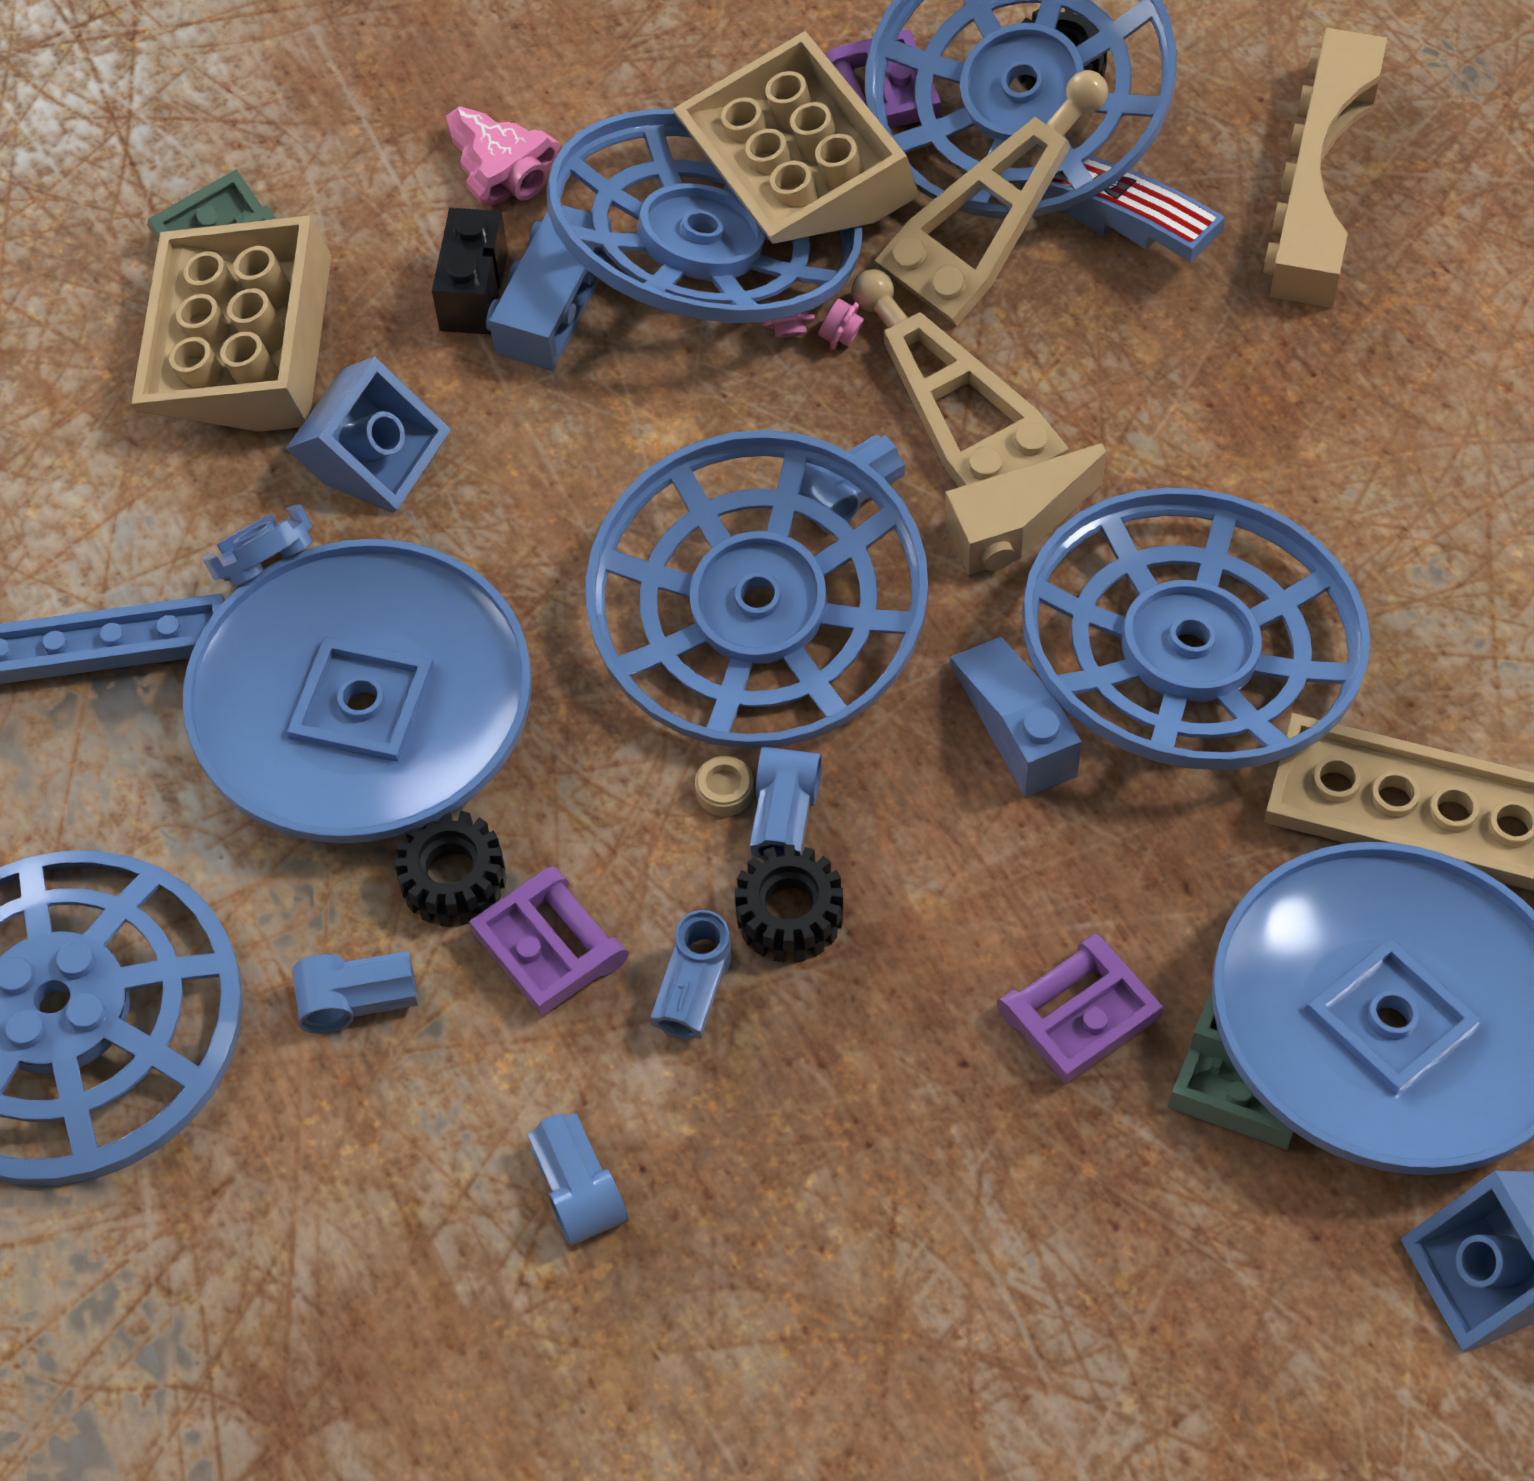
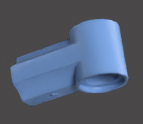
(842, 494)
(785, 790)
(692, 977)
(336, 990)
(581, 1192)

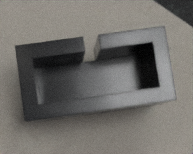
(469, 269)

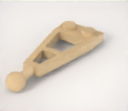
(936, 272)
(1014, 447)

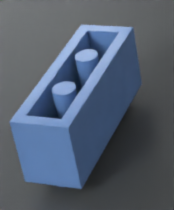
(543, 296)

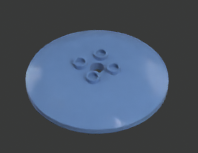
(344, 621)
(1368, 932)

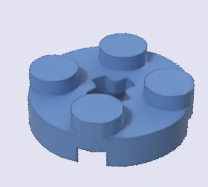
(258, 542)

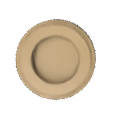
(724, 786)

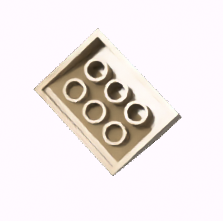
(799, 145)
(235, 324)

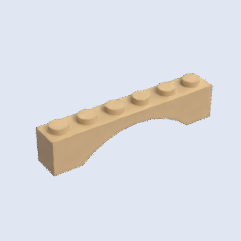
(1312, 238)

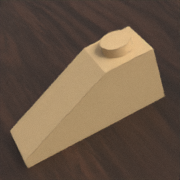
(1012, 512)

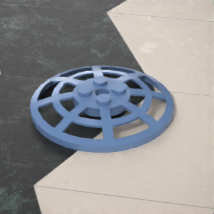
(1000, 112)
(670, 229)
(752, 561)
(1197, 609)
(99, 1011)

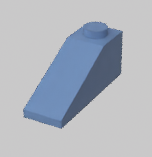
(1019, 716)

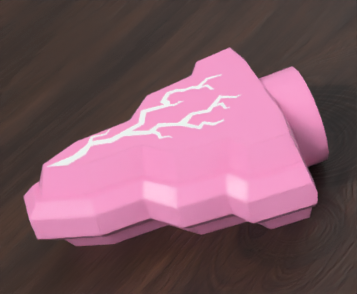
(501, 156)

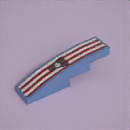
(1143, 211)

